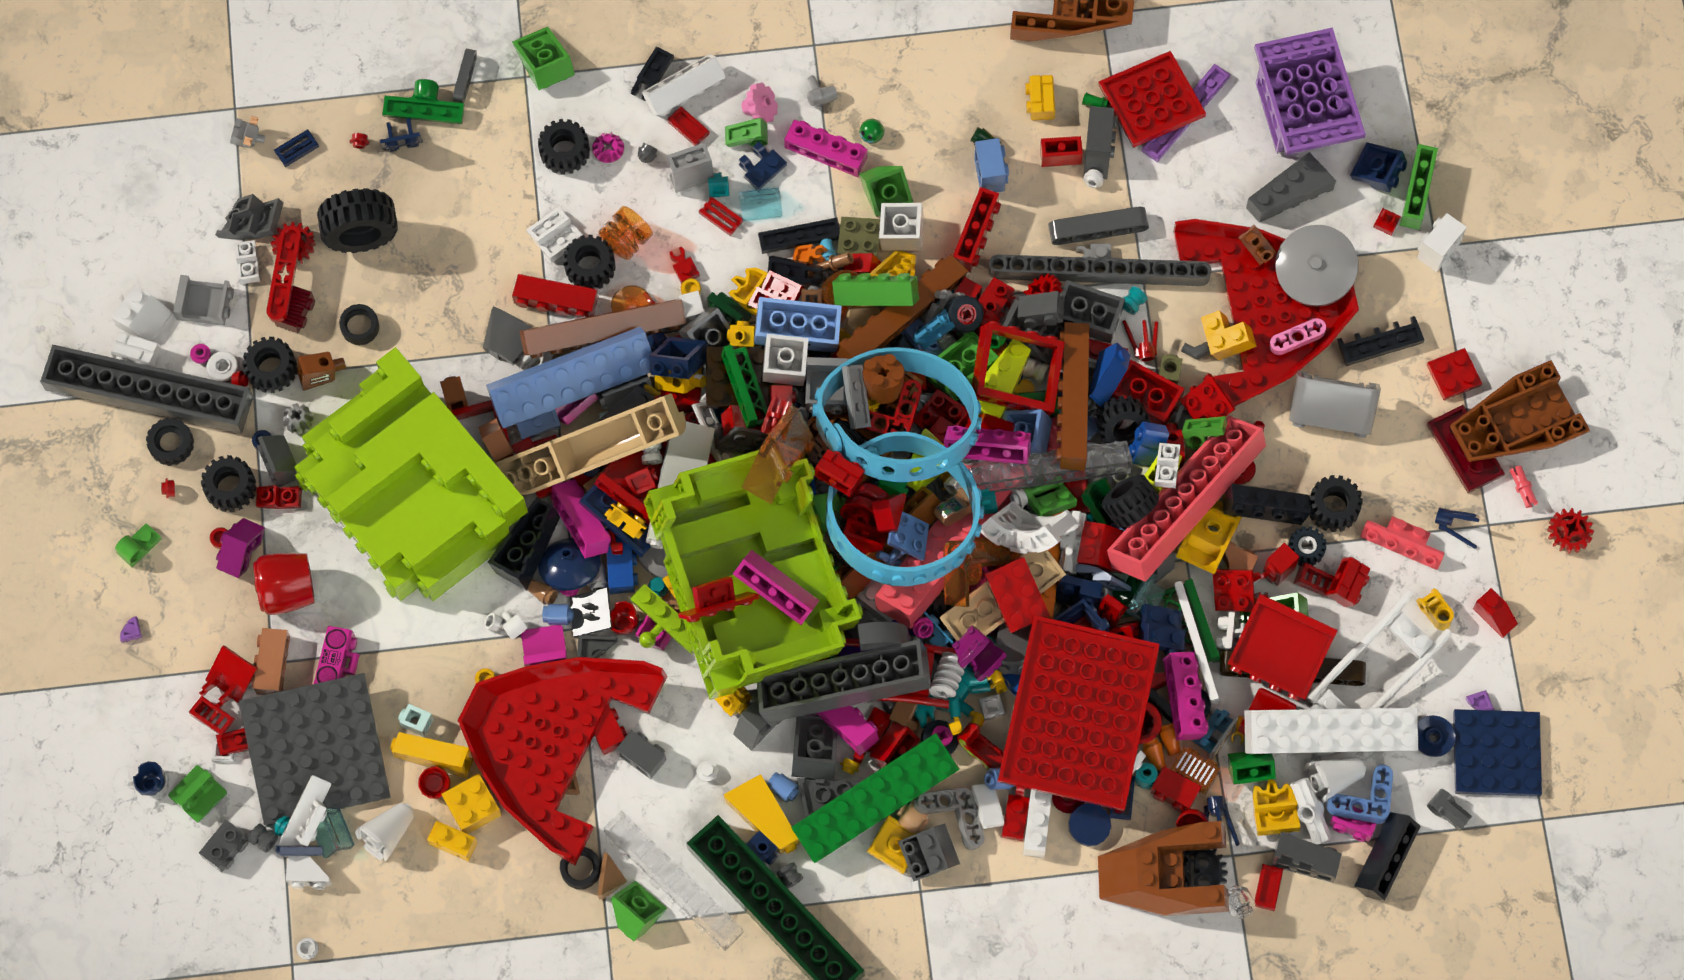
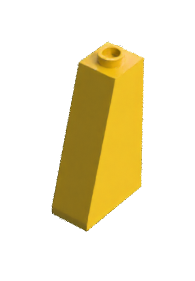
(431, 753)
(759, 808)

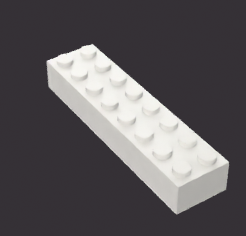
(1331, 730)

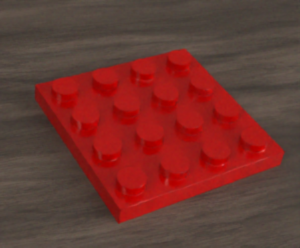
(1152, 99)

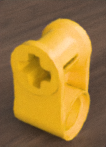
(1433, 606)

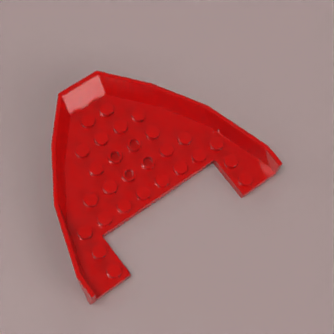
(1260, 303)
(534, 731)

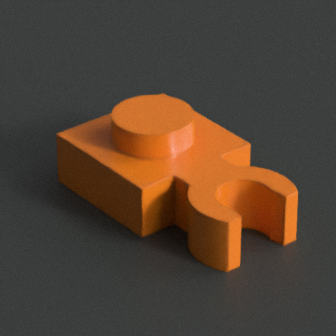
(809, 253)

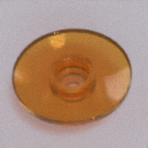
(630, 296)

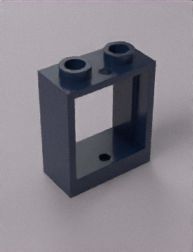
(680, 356)
(1087, 610)

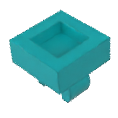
(718, 185)
(988, 501)

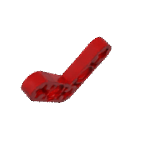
(899, 418)

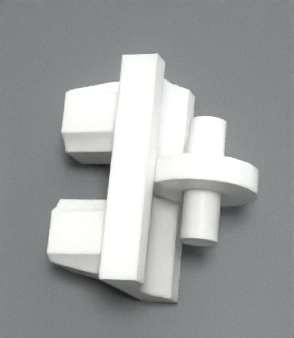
(1234, 629)

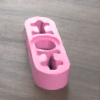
(1313, 336)

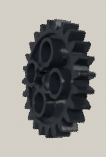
(1211, 873)

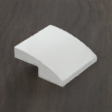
(554, 234)

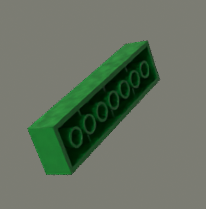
(875, 798)

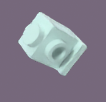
(424, 720)

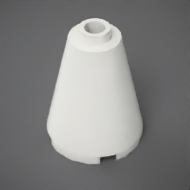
(1334, 775)
(386, 830)

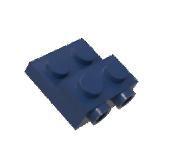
(1379, 167)
(1073, 589)
(1162, 627)

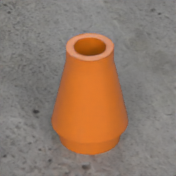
(1168, 738)
(1154, 753)

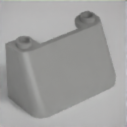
(1334, 404)

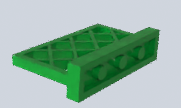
(1200, 620)

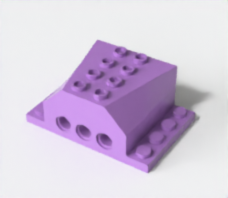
(1306, 92)

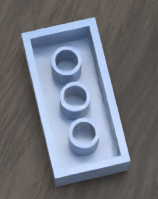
(799, 319)

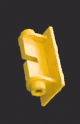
(633, 524)

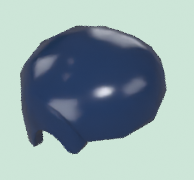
(149, 778)

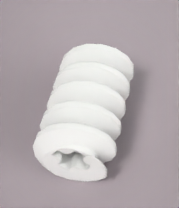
(946, 677)

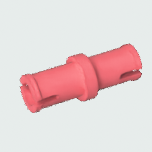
(1523, 486)

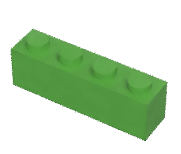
(1418, 186)
(875, 290)

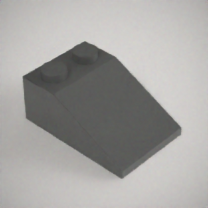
(814, 748)

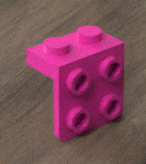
(543, 645)

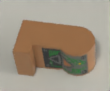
(953, 509)

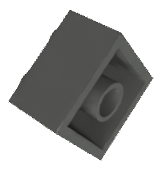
(709, 327)

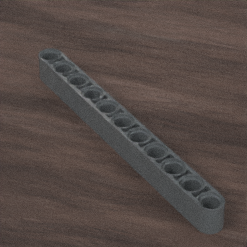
(1109, 266)

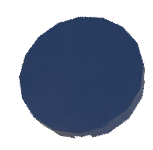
(1089, 824)

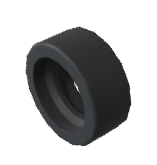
(359, 309)
(588, 882)

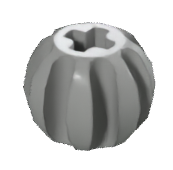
(304, 415)

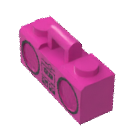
(335, 651)

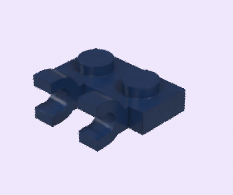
(765, 169)

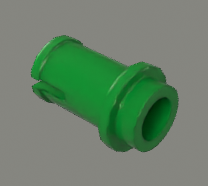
(1091, 100)

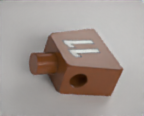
(318, 369)

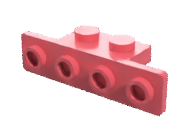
(1404, 540)

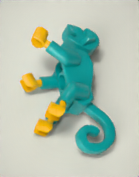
(968, 685)

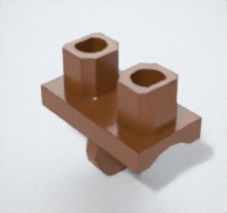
(1257, 245)

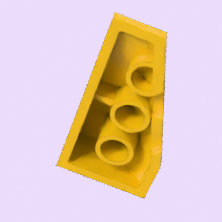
(897, 263)

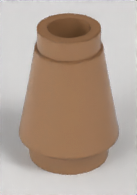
(543, 592)

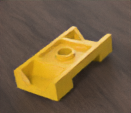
(1206, 547)

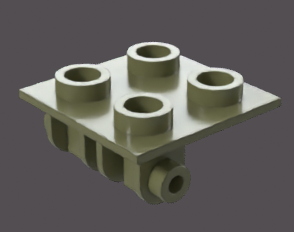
(859, 235)

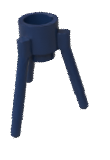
(1446, 516)
(1216, 807)

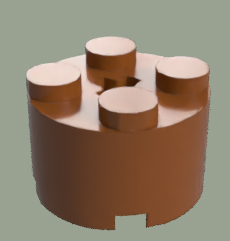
(883, 378)

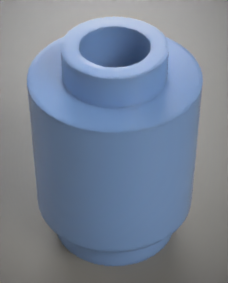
(557, 614)
(991, 780)
(783, 787)

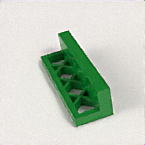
(741, 388)

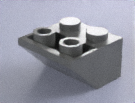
(277, 459)
(929, 852)

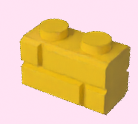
(1041, 97)
(452, 841)

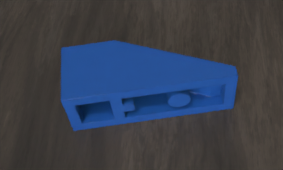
(1108, 373)

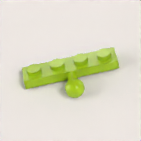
(663, 616)

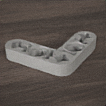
(956, 805)

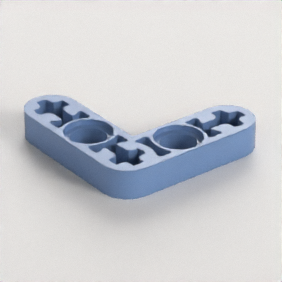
(1375, 803)

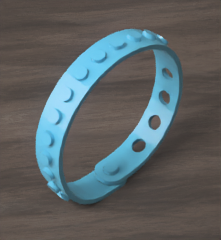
(916, 362)
(919, 574)

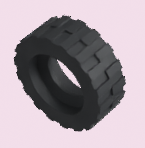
(181, 452)

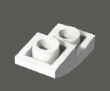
(247, 262)
(1167, 465)
(988, 806)

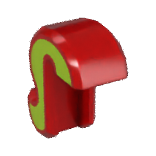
(979, 746)

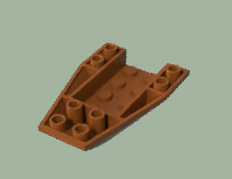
(1520, 417)

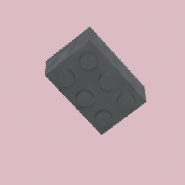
(1092, 307)

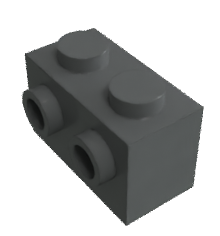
(1040, 309)
(641, 753)
(224, 846)

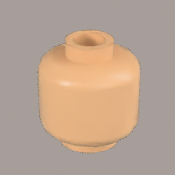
(912, 819)

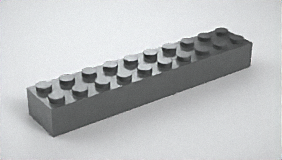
(147, 389)

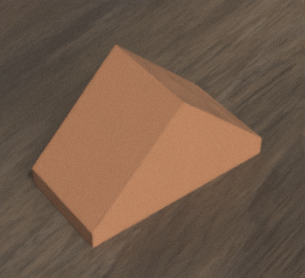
(495, 440)

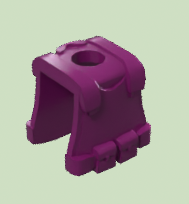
(980, 651)

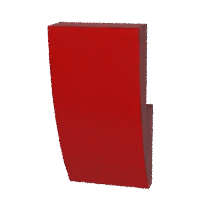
(278, 498)

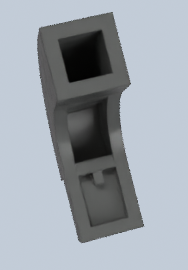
(881, 634)

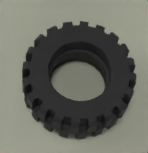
(357, 220)

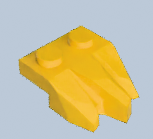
(747, 286)
(1275, 809)

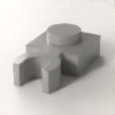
(1095, 251)

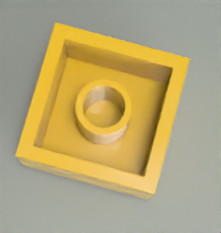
(471, 804)

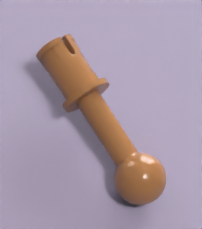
(835, 262)

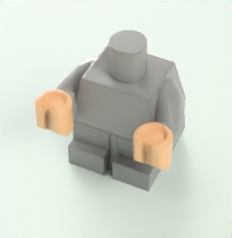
(246, 133)

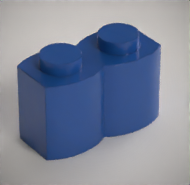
(1146, 443)

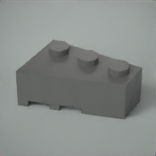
(1099, 139)
(752, 727)
(1306, 858)

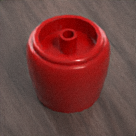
(283, 582)

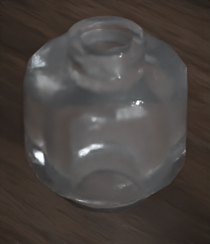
(1240, 902)

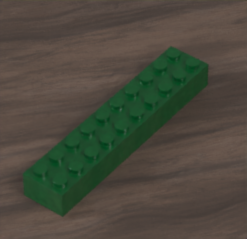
(771, 904)

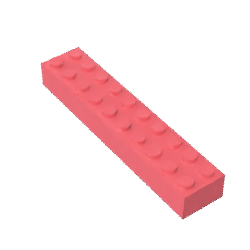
(1179, 509)
(910, 602)

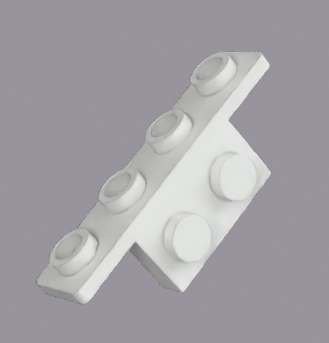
(307, 814)

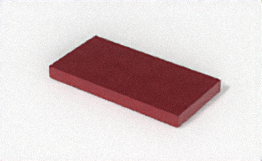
(1471, 474)

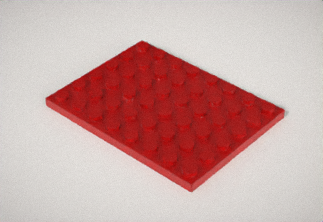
(1078, 713)

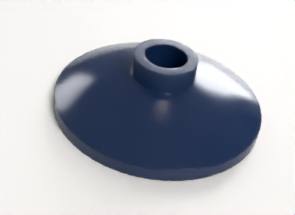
(1441, 730)

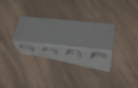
(1293, 186)

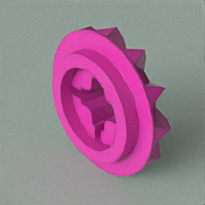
(608, 155)

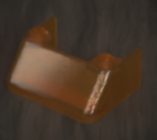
(780, 450)
(970, 571)

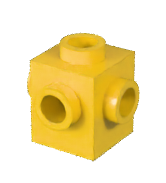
(735, 333)
(735, 702)

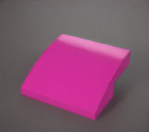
(572, 410)

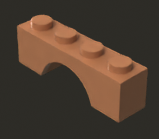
(1235, 557)

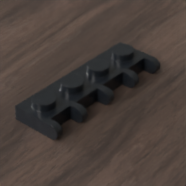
(1381, 343)

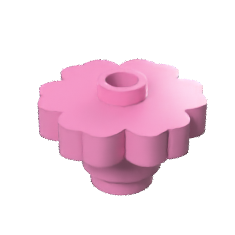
(760, 103)

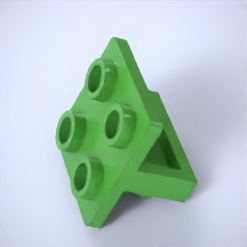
(197, 793)

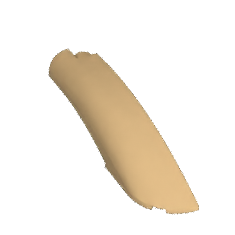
(594, 445)

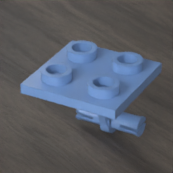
(909, 539)

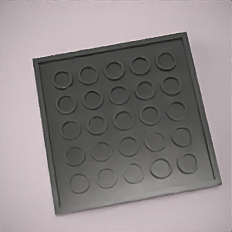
(315, 732)

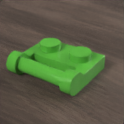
(1050, 503)

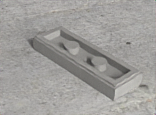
(856, 396)

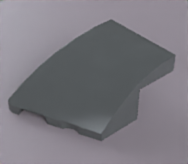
(251, 219)
(503, 336)

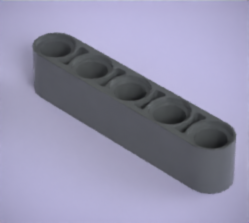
(1098, 225)

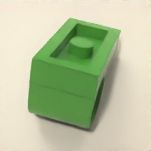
(747, 132)
(1196, 430)
(136, 547)

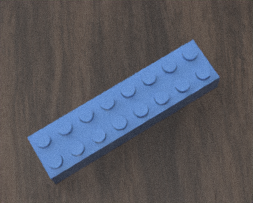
(570, 377)

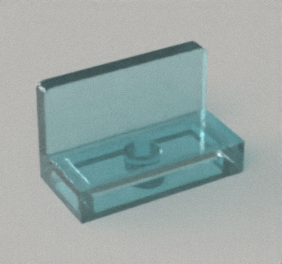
(760, 204)
(1147, 593)
(333, 833)

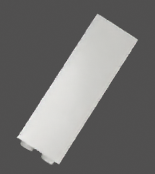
(683, 454)

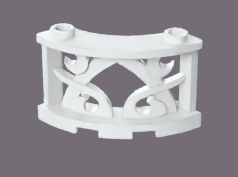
(1025, 531)

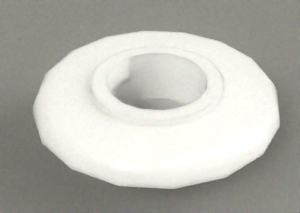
(218, 358)

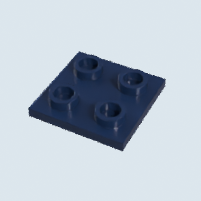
(393, 143)

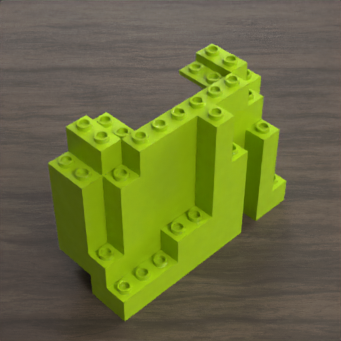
(408, 483)
(708, 531)

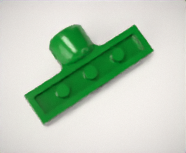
(423, 105)

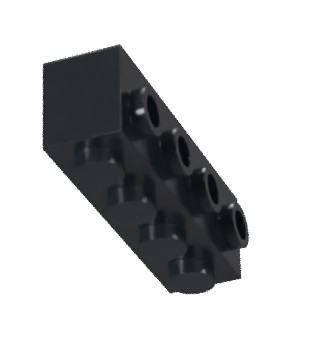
(1266, 504)
(1387, 856)

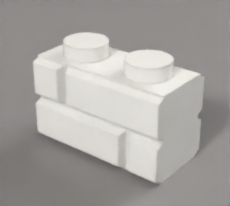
(135, 349)

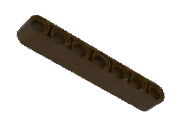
(1352, 675)

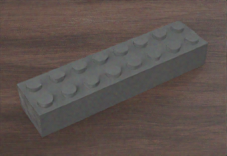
(844, 681)

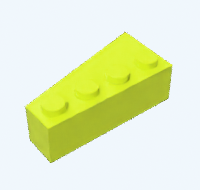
(1005, 375)

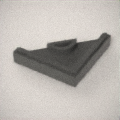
(594, 646)

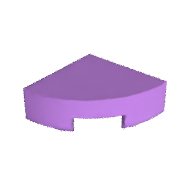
(131, 630)
(1480, 701)

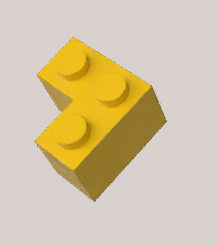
(1226, 340)

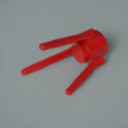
(1146, 350)

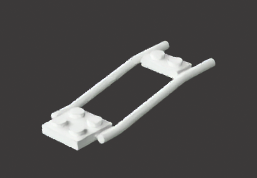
(1406, 632)

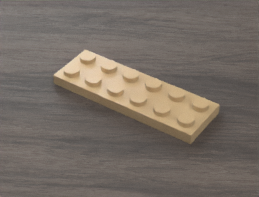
(982, 607)

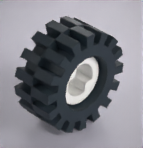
(1308, 536)

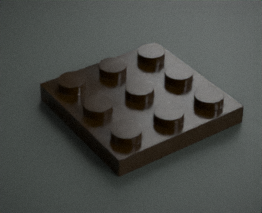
(718, 385)

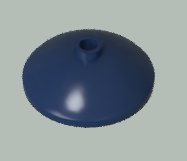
(566, 571)

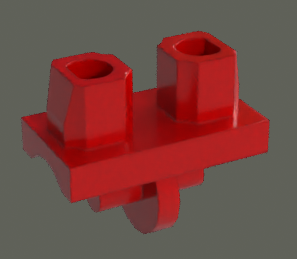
(774, 413)

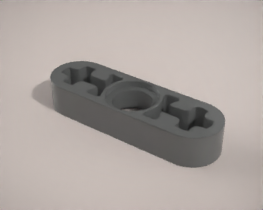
(465, 75)

